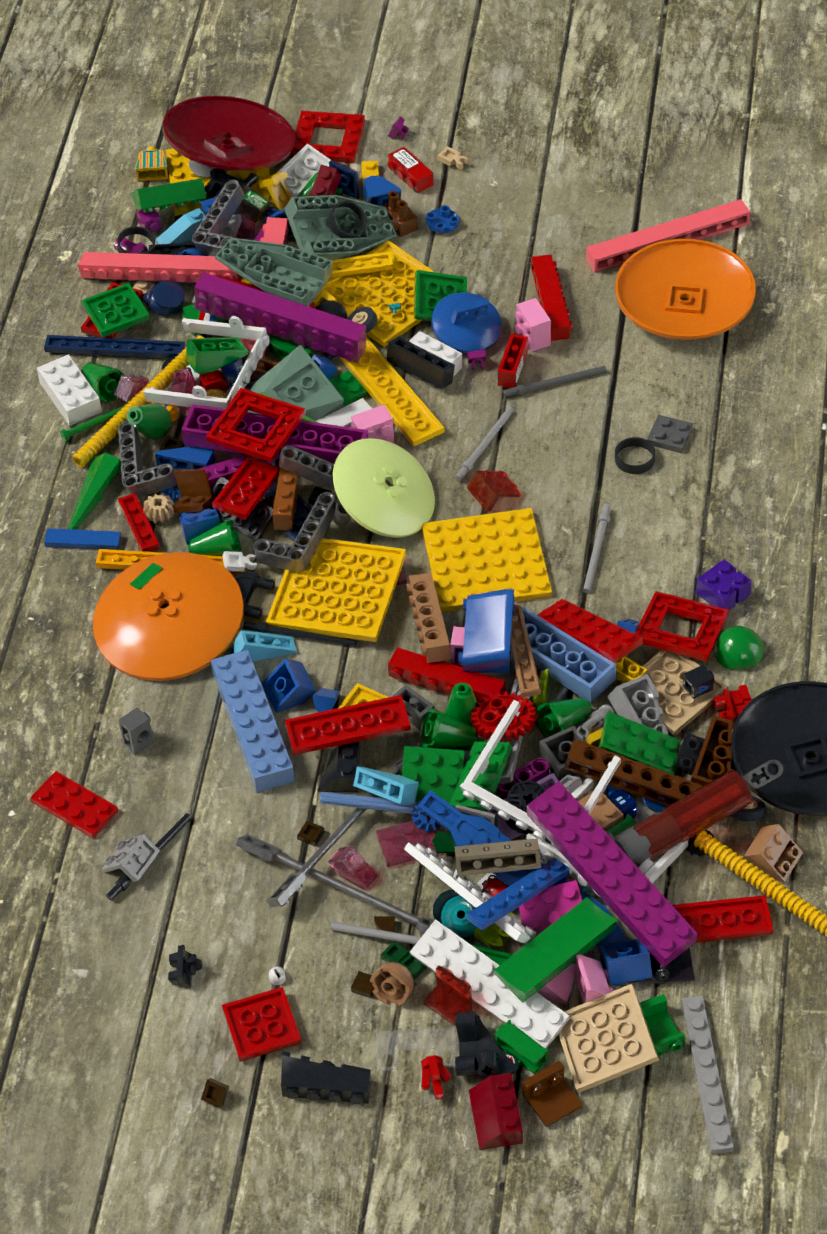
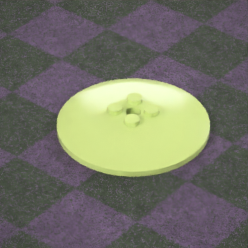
(381, 508)

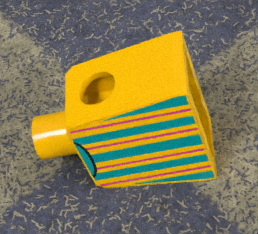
(151, 165)

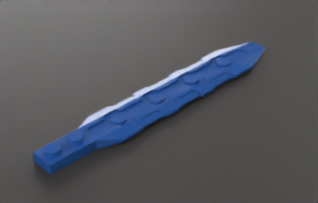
(477, 830)

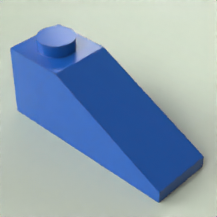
(186, 457)

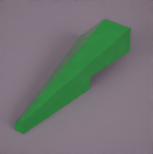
(99, 476)

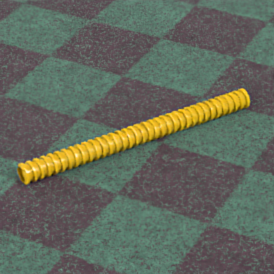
(111, 428)
(762, 881)

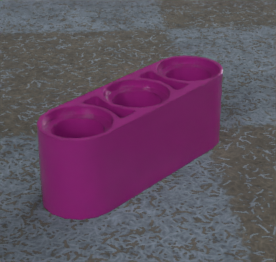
(532, 771)

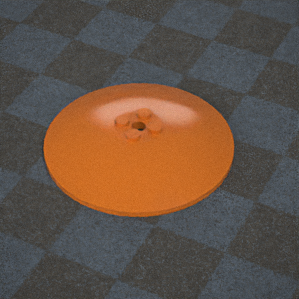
(663, 273)
(171, 641)

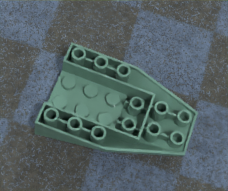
(313, 234)
(277, 268)
(302, 384)

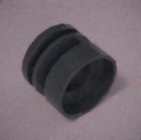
(518, 796)

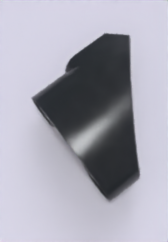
(478, 1050)

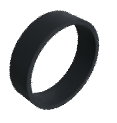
(357, 209)
(136, 230)
(635, 469)

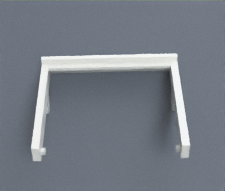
(199, 397)
(505, 809)
(548, 852)

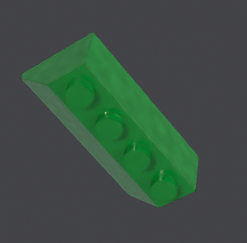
(169, 194)

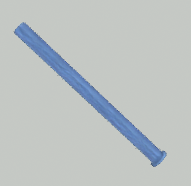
(366, 802)

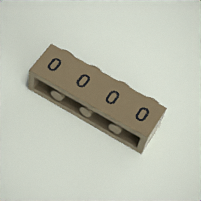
(497, 857)

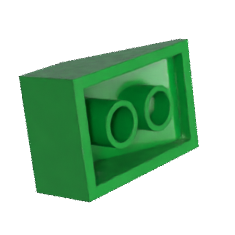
(213, 353)

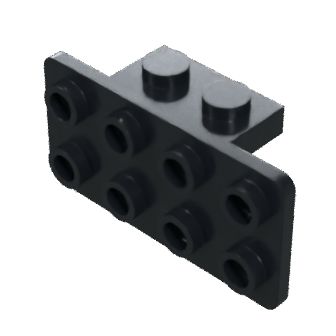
(255, 523)

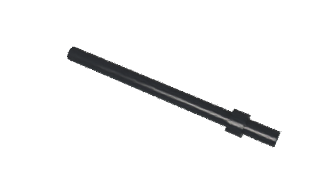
(264, 628)
(124, 882)

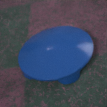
(442, 220)

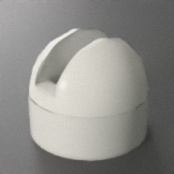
(273, 977)

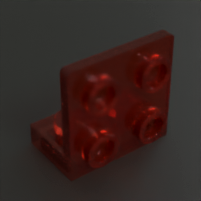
(489, 486)
(449, 995)

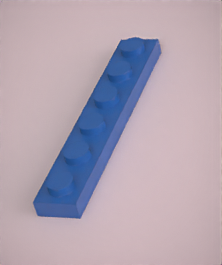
(518, 893)

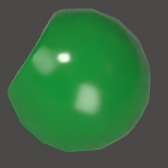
(739, 648)

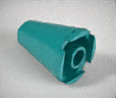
(449, 918)

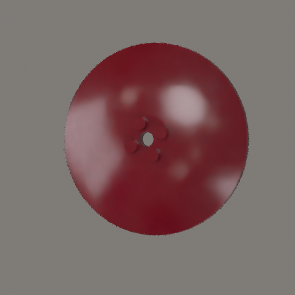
(228, 133)

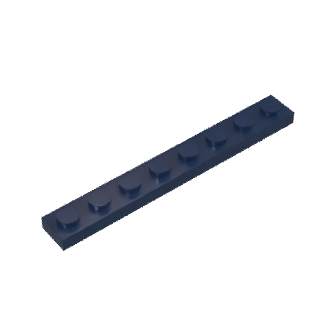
(113, 346)

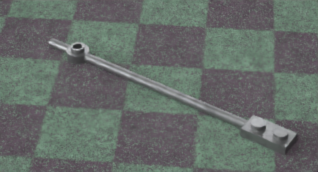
(269, 853)
(295, 880)

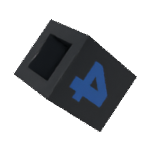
(698, 681)

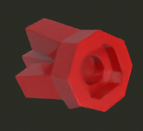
(434, 1069)

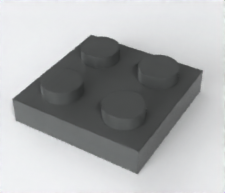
(670, 433)

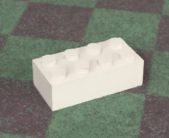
(69, 390)

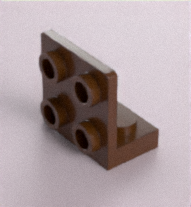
(194, 491)
(550, 1094)

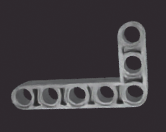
(208, 234)
(315, 470)
(133, 476)
(298, 556)

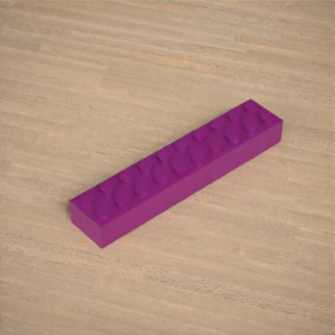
(281, 317)
(314, 438)
(611, 874)

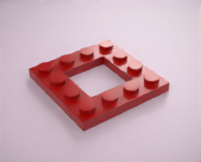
(351, 123)
(224, 432)
(712, 620)

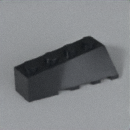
(341, 769)
(324, 1080)

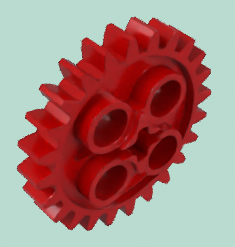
(492, 710)

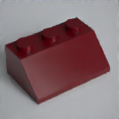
(496, 1112)

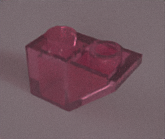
(183, 383)
(130, 386)
(352, 867)

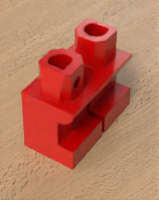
(733, 703)

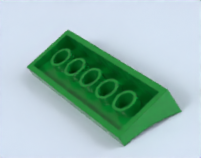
(555, 949)

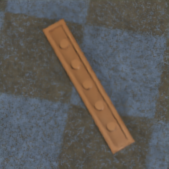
(523, 656)

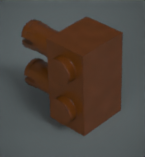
(401, 216)

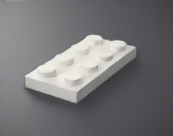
(302, 168)

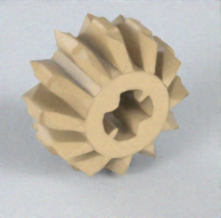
(158, 508)

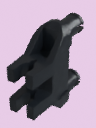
(220, 178)
(248, 583)

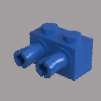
(198, 523)

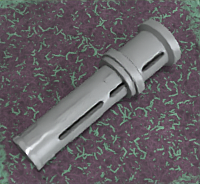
(597, 720)

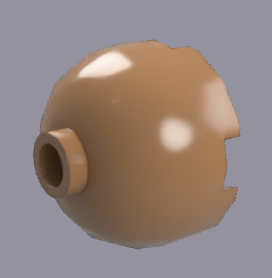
(392, 983)

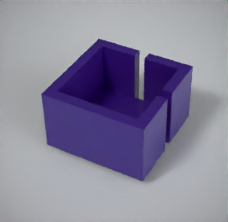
(723, 586)

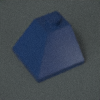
(349, 179)

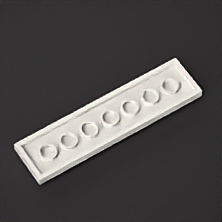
(467, 890)
(534, 1017)

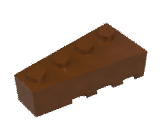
(715, 752)

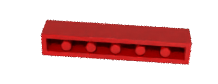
(550, 295)
(440, 675)

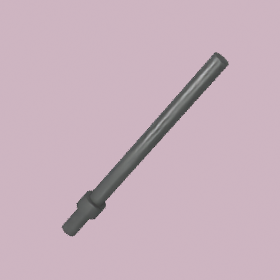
(522, 389)

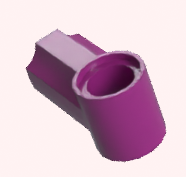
(130, 246)

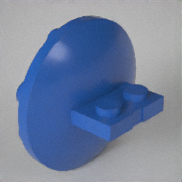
(466, 322)

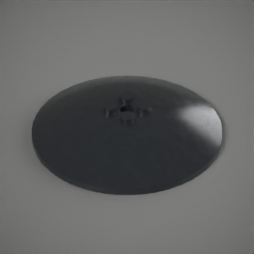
(786, 727)

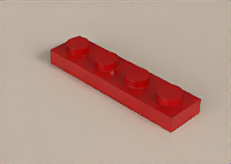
(138, 523)

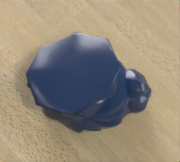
(165, 298)

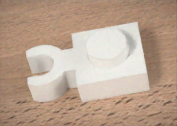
(237, 562)

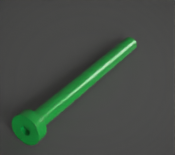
(87, 425)

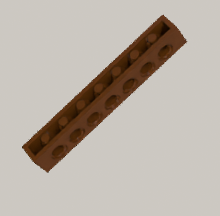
(634, 780)

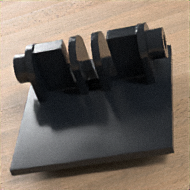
(676, 971)

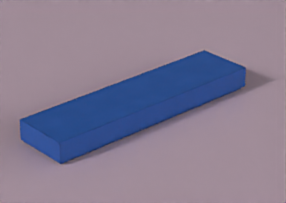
(82, 539)

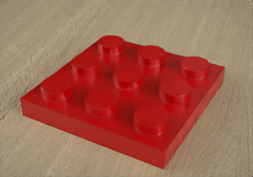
(261, 1024)

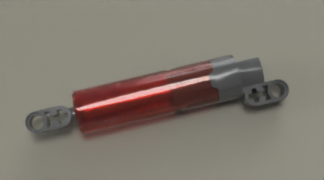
(692, 814)

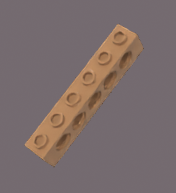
(429, 618)

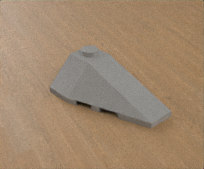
(639, 703)

